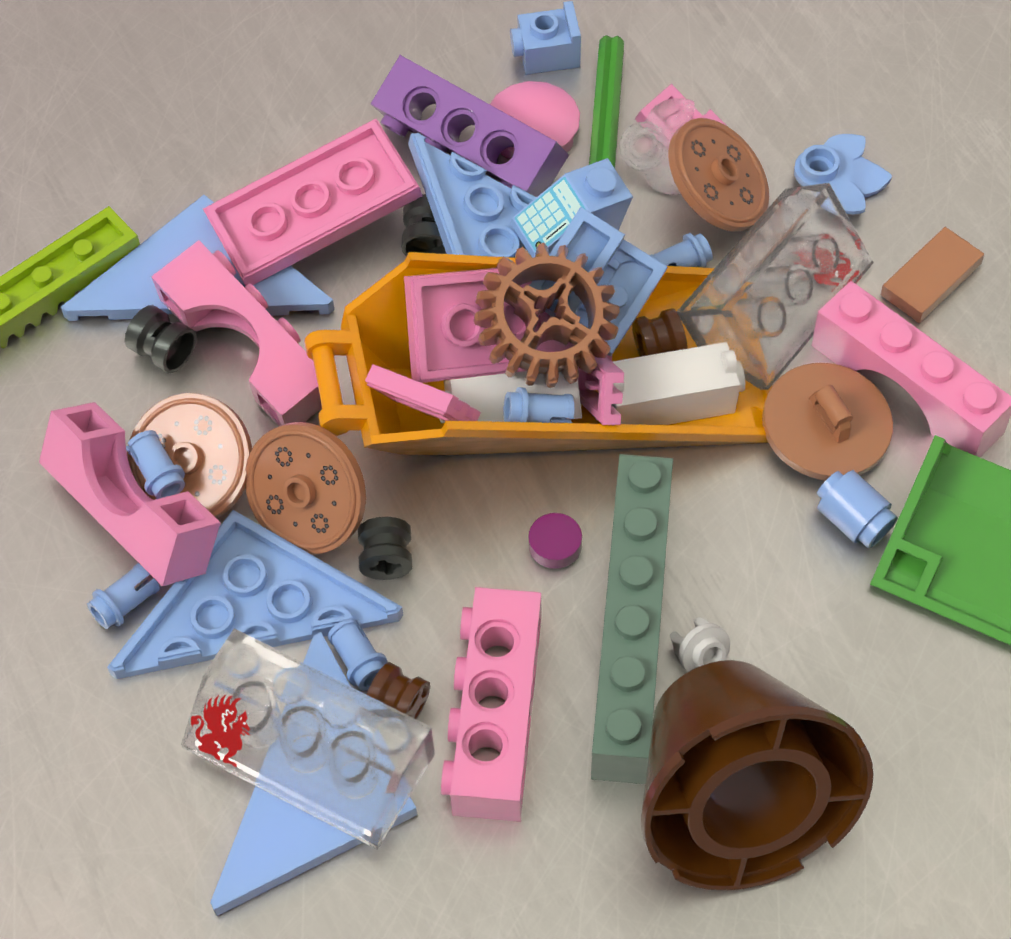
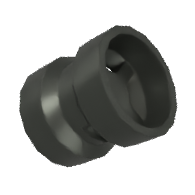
(421, 229)
(164, 341)

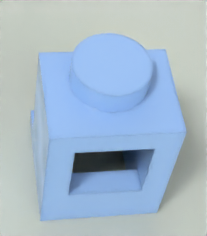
(547, 40)

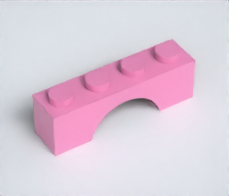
(207, 295)
(954, 397)
(90, 460)

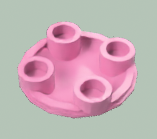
(541, 108)

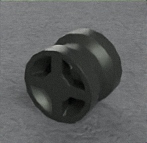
(384, 548)

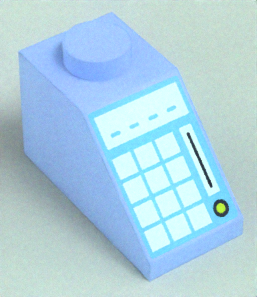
(592, 187)

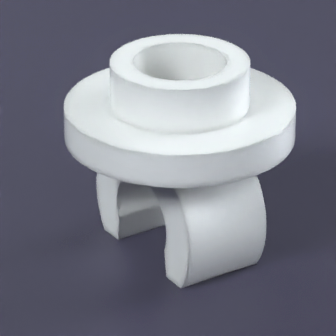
(701, 645)

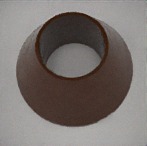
(747, 778)

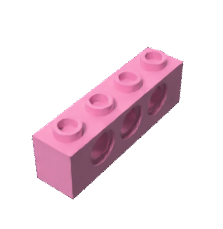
(495, 786)

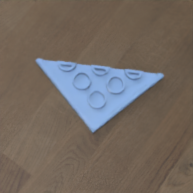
(466, 204)
(129, 284)
(252, 586)
(278, 838)

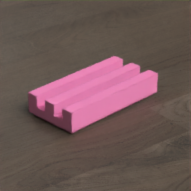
(602, 380)
(420, 396)

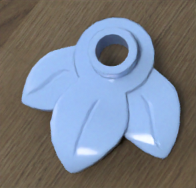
(844, 169)

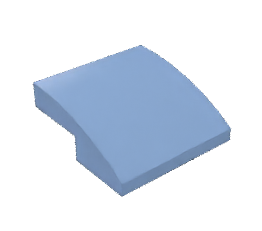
(624, 266)

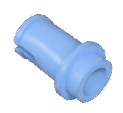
(691, 252)
(533, 407)
(160, 473)
(120, 598)
(356, 653)

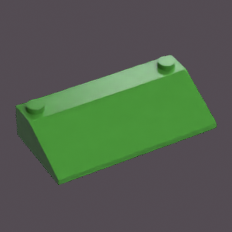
(954, 542)

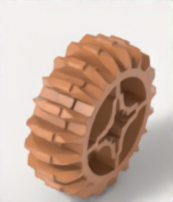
(531, 302)

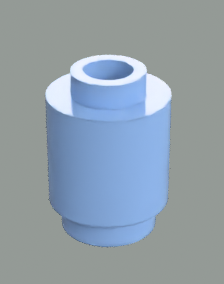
(856, 508)

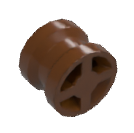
(659, 334)
(399, 691)

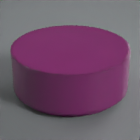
(555, 540)

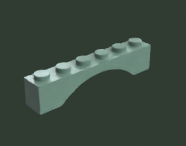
(632, 620)

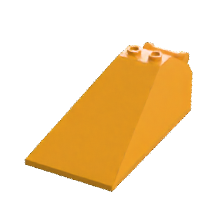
(377, 334)

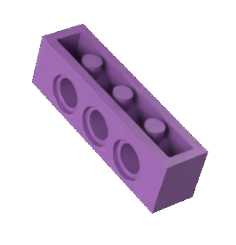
(413, 88)

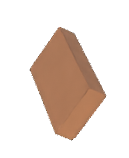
(932, 274)

